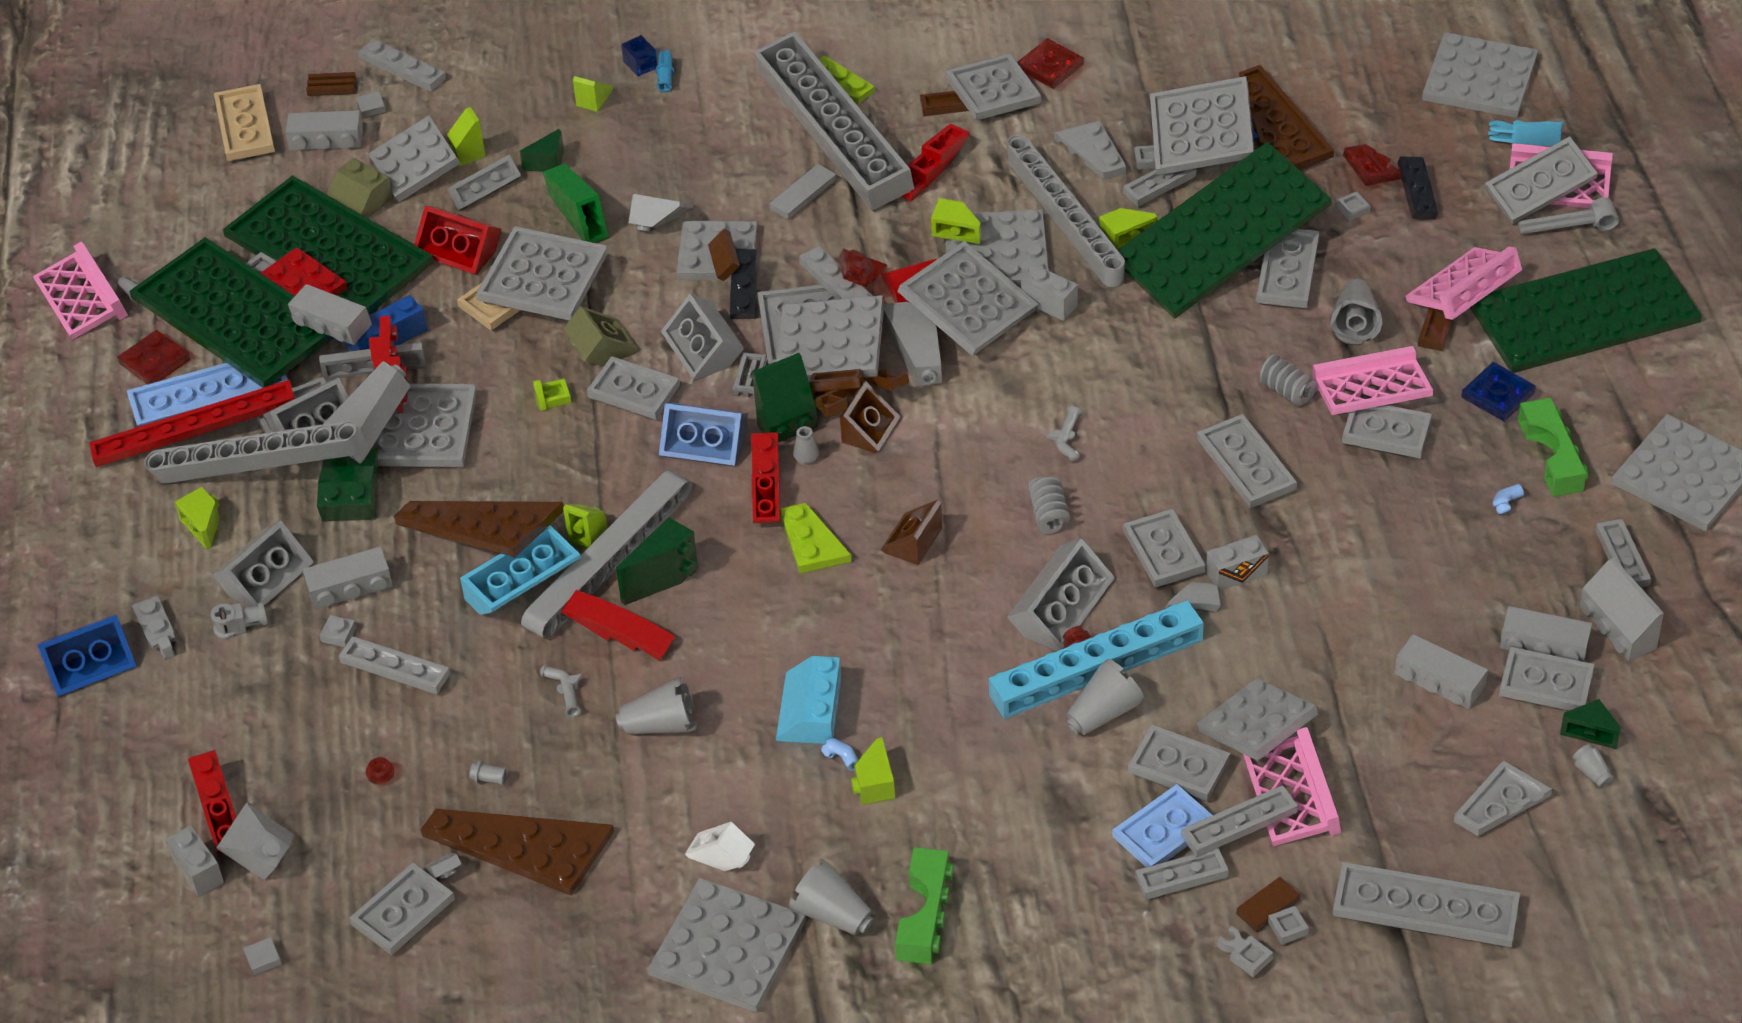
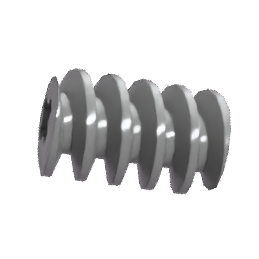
(1287, 380)
(1048, 504)

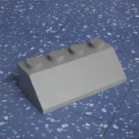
(1061, 595)

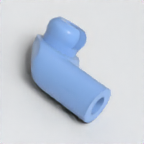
(1503, 496)
(842, 749)

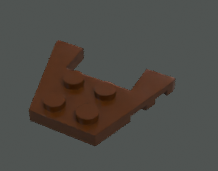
(833, 401)

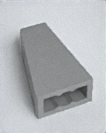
(915, 341)
(373, 403)

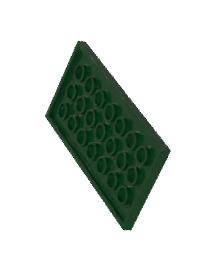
(1222, 229)
(339, 238)
(1585, 310)
(230, 312)

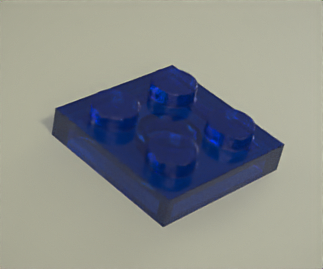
(1498, 391)

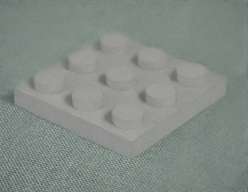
(993, 87)
(414, 158)
(694, 253)
(1257, 719)

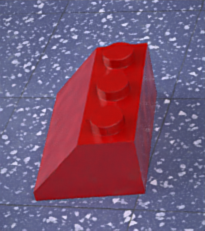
(456, 239)

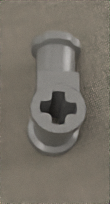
(236, 619)

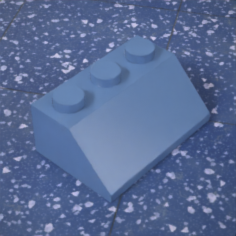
(702, 433)

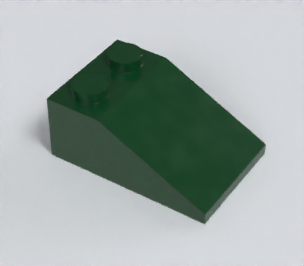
(784, 398)
(348, 488)
(658, 562)

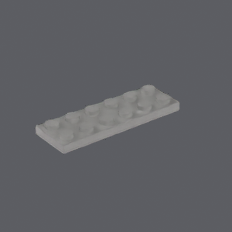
(1426, 904)

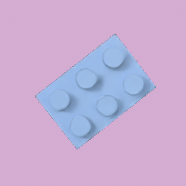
(1156, 829)

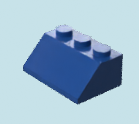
(404, 314)
(86, 655)

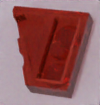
(1371, 165)
(859, 268)

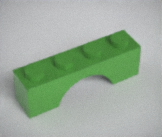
(1544, 424)
(918, 933)

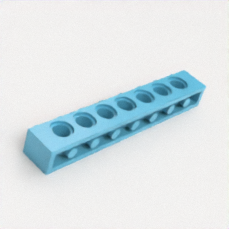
(1074, 666)

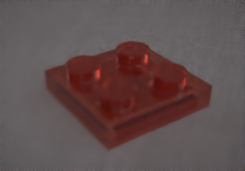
(1050, 63)
(153, 358)

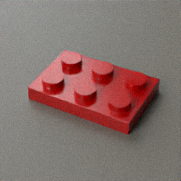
(298, 269)

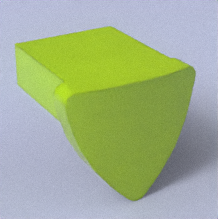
(551, 394)

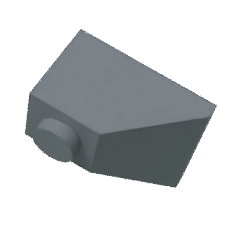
(655, 212)
(255, 841)

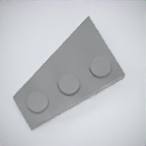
(1094, 147)
(1500, 798)

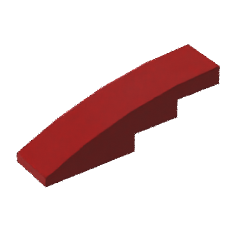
(935, 157)
(618, 623)

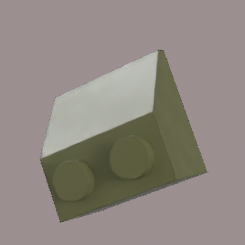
(360, 188)
(598, 337)

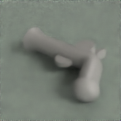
(1061, 436)
(567, 687)

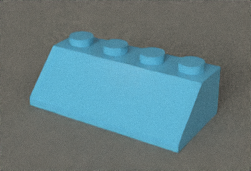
(508, 577)

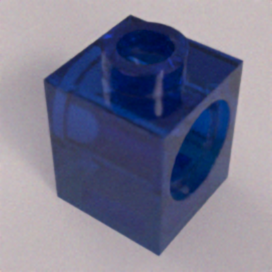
(639, 55)

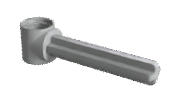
(1600, 215)

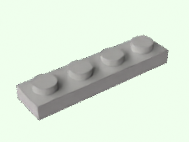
(402, 65)
(829, 274)
(360, 362)
(394, 665)
(1239, 820)

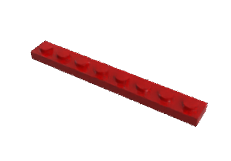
(190, 423)

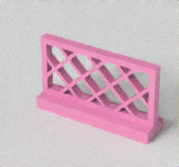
(1599, 160)
(93, 277)
(1466, 280)
(1371, 370)
(1316, 787)

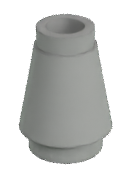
(805, 446)
(1593, 765)

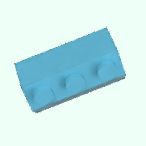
(810, 701)

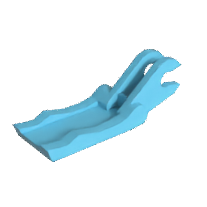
(1527, 133)

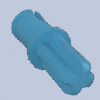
(664, 71)

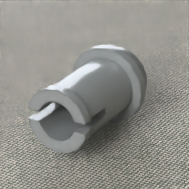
(125, 284)
(488, 773)

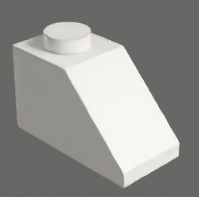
(721, 847)

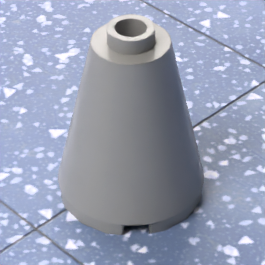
(1356, 314)
(1103, 699)
(659, 710)
(831, 900)

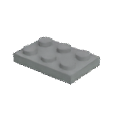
(633, 387)
(1388, 430)
(1164, 548)
(1546, 679)
(1179, 760)
(402, 908)

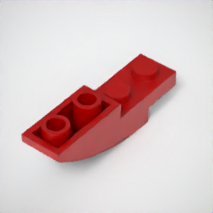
(383, 349)
(765, 478)
(213, 794)

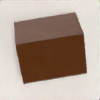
(867, 420)
(915, 533)

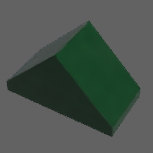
(544, 153)
(1591, 724)

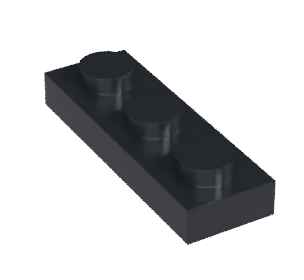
(1417, 187)
(744, 285)

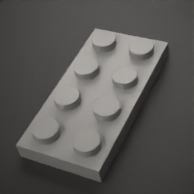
(1541, 180)
(1289, 270)
(1246, 461)

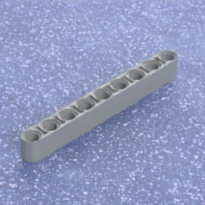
(1066, 211)
(256, 452)
(607, 552)

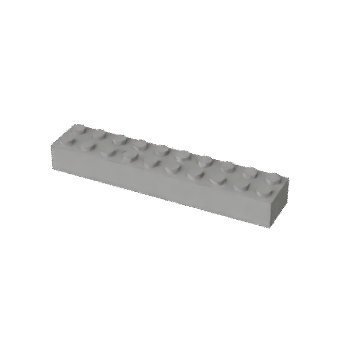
(834, 121)

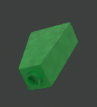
(577, 203)

